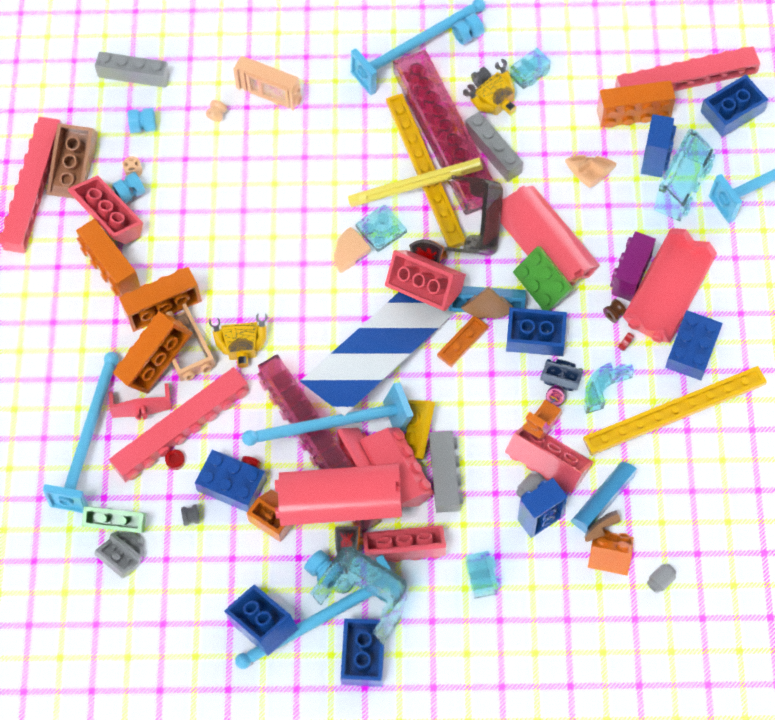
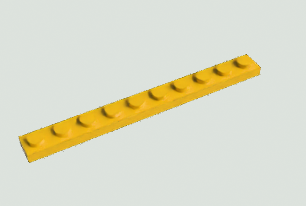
(422, 164)
(674, 410)

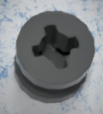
(481, 76)
(190, 515)

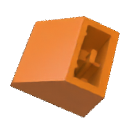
(263, 515)
(611, 553)

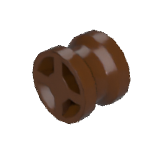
(614, 311)

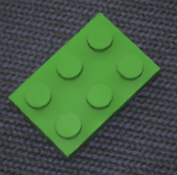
(543, 279)

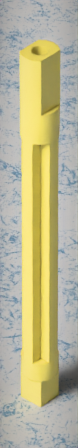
(414, 182)

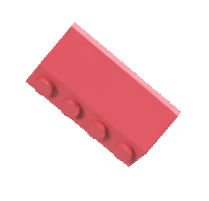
(108, 209)
(424, 279)
(350, 443)
(392, 448)
(549, 458)
(406, 543)

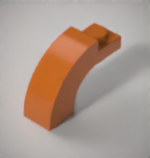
(542, 420)

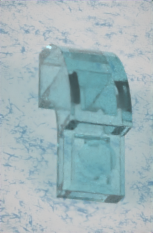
(600, 380)

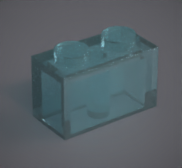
(530, 68)
(481, 574)

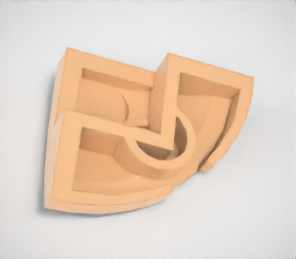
(590, 169)
(349, 249)

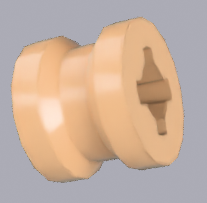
(216, 110)
(132, 162)

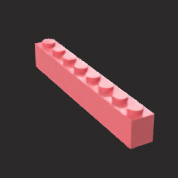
(697, 71)
(30, 187)
(179, 424)

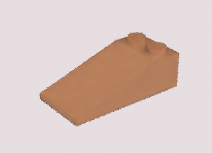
(71, 158)

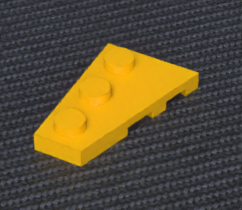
(419, 426)

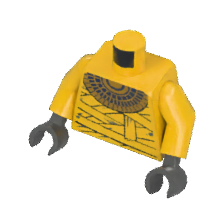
(495, 93)
(240, 340)

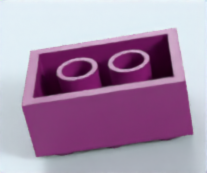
(632, 265)

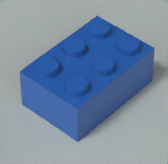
(734, 105)
(658, 146)
(536, 331)
(693, 345)
(230, 481)
(541, 507)
(261, 620)
(361, 654)

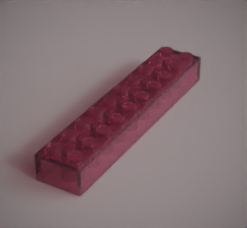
(439, 121)
(296, 408)

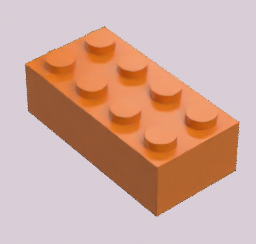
(634, 103)
(107, 258)
(161, 295)
(152, 352)

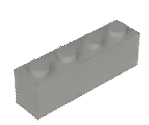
(132, 69)
(494, 146)
(444, 471)

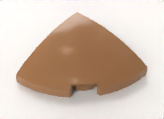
(487, 305)
(596, 529)

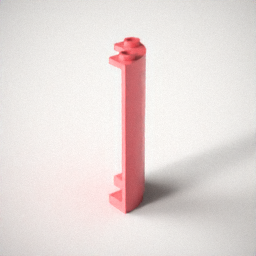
(536, 224)
(669, 285)
(339, 494)

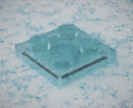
(381, 228)

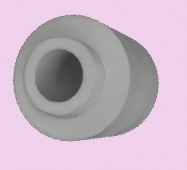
(529, 483)
(661, 578)

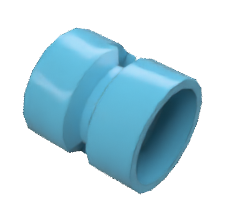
(470, 27)
(141, 120)
(129, 187)
(317, 564)

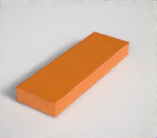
(462, 341)

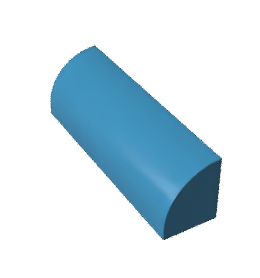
(513, 296)
(604, 496)

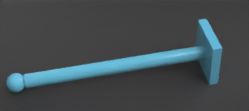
(366, 72)
(728, 198)
(395, 407)
(67, 497)
(244, 660)

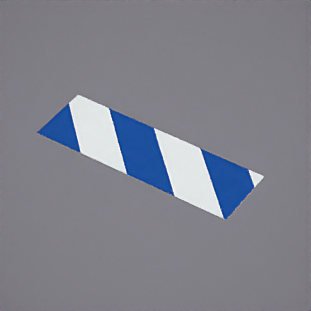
(374, 351)

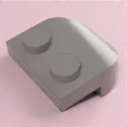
(121, 552)

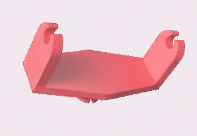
(140, 406)

